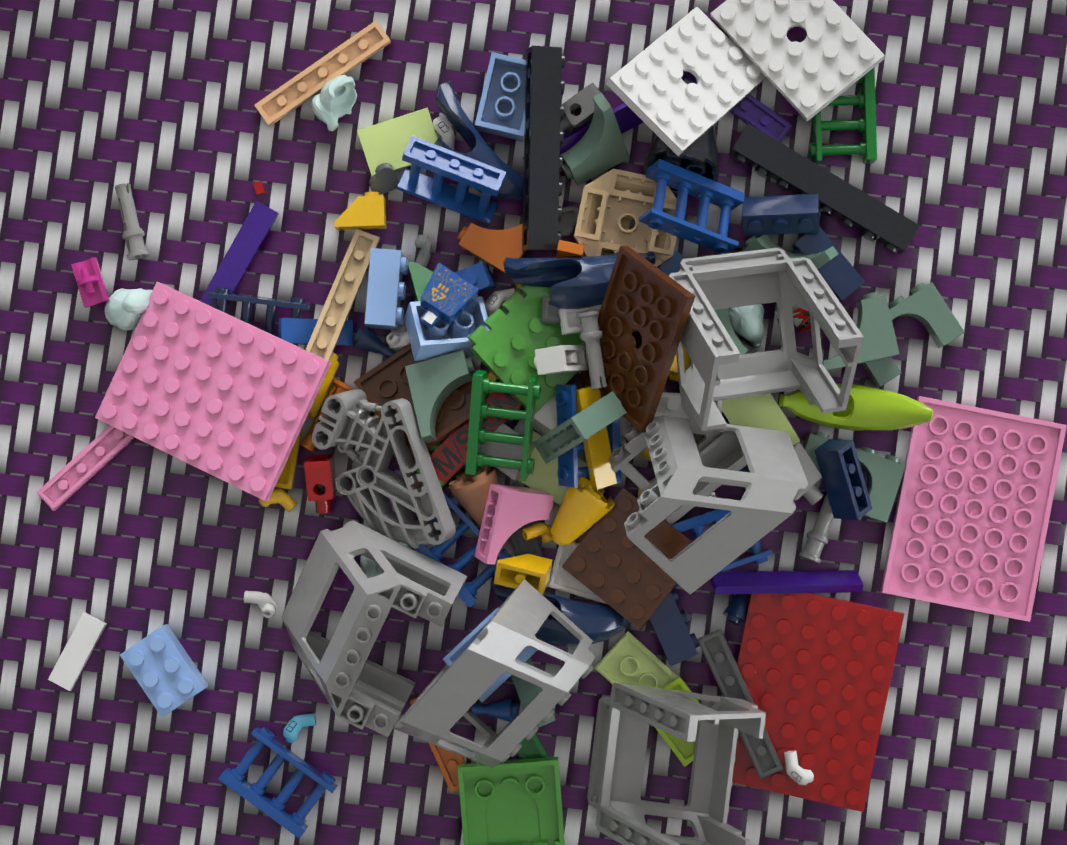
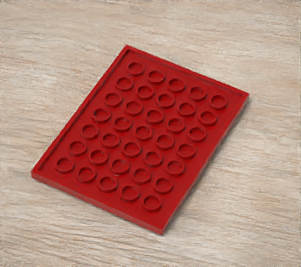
(824, 683)

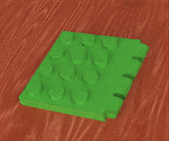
(512, 342)
(512, 803)

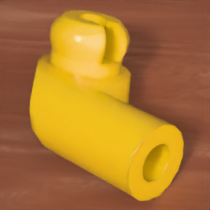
(281, 497)
(538, 529)

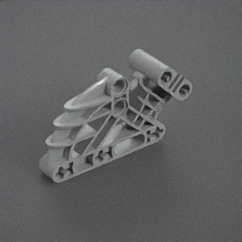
(349, 425)

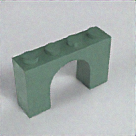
(932, 311)
(882, 475)

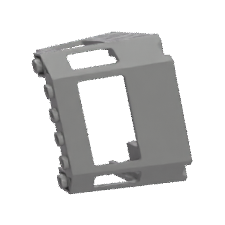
(715, 362)
(692, 472)
(480, 665)
(352, 684)
(621, 754)

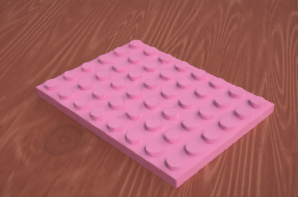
(213, 391)
(974, 509)

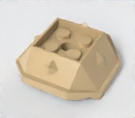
(617, 197)

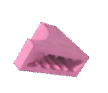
(506, 512)

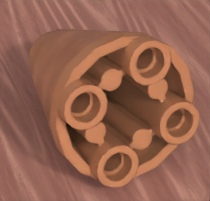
(473, 490)

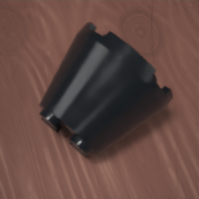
(699, 157)

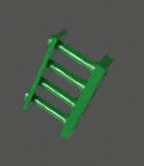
(864, 124)
(480, 410)

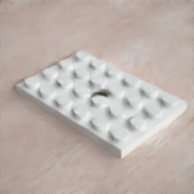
(805, 72)
(678, 110)

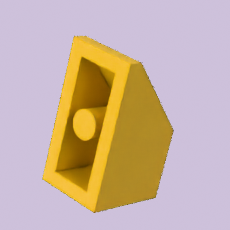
(364, 213)
(515, 569)

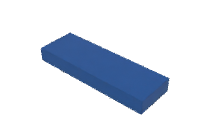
(300, 331)

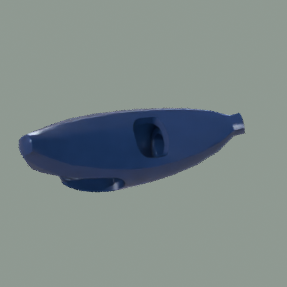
(479, 150)
(573, 280)
(594, 620)

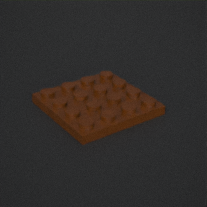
(390, 382)
(619, 569)

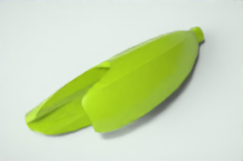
(865, 410)

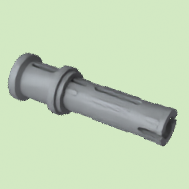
(132, 232)
(591, 336)
(817, 537)

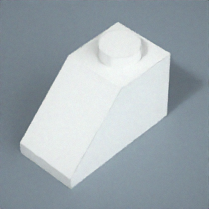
(560, 359)

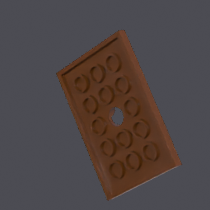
(657, 307)

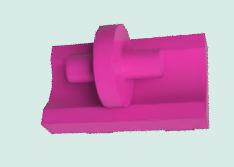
(90, 282)

